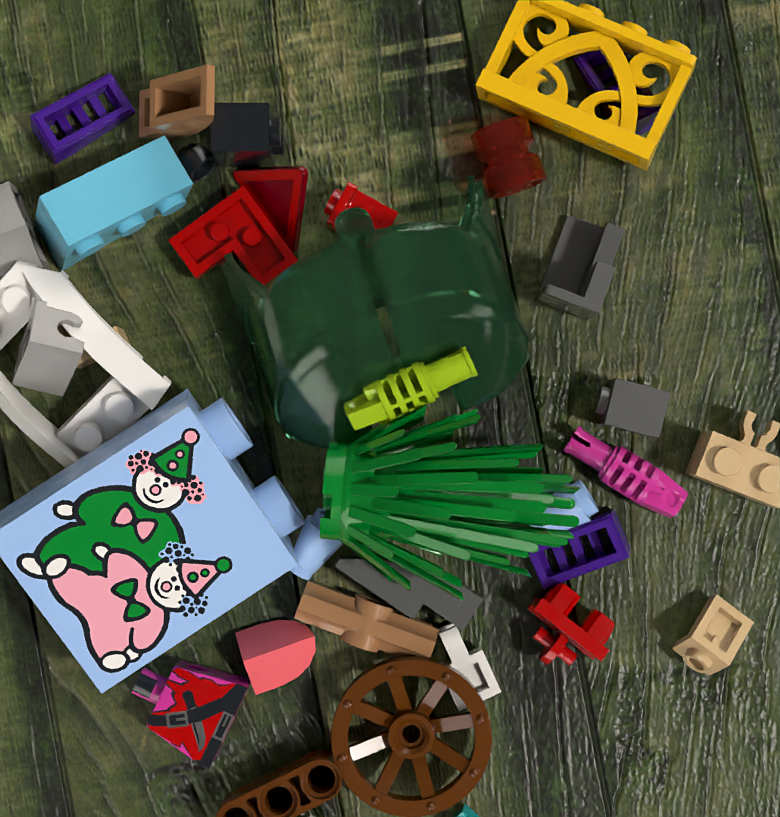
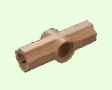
(365, 622)

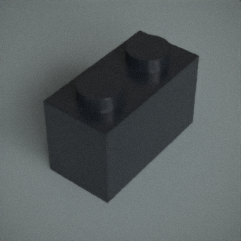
(246, 135)

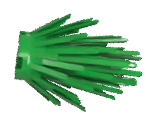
(439, 498)

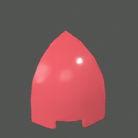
(275, 652)

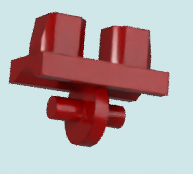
(587, 637)

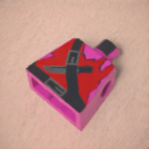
(192, 707)

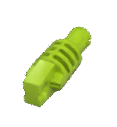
(408, 389)

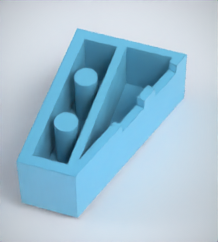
(111, 202)

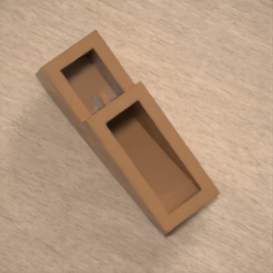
(178, 104)

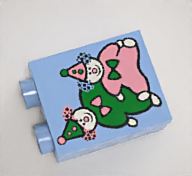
(149, 537)

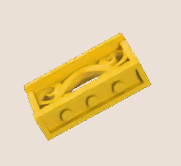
(611, 136)

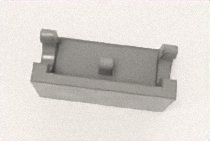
(44, 355)

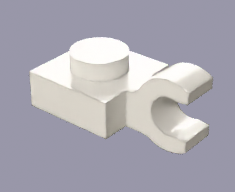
(470, 664)

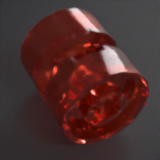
(507, 153)

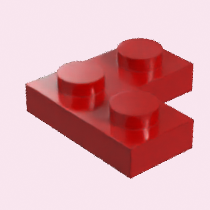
(238, 228)

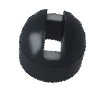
(197, 161)

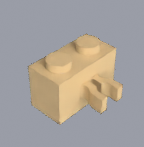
(737, 464)

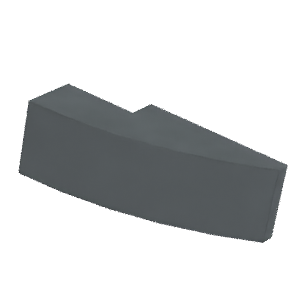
(421, 591)

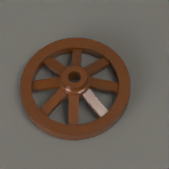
(414, 746)

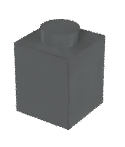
(632, 407)

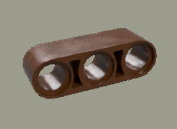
(296, 779)

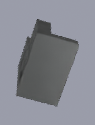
(581, 268)

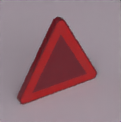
(280, 196)

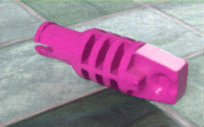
(628, 473)

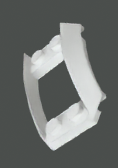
(113, 406)

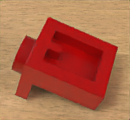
(351, 197)

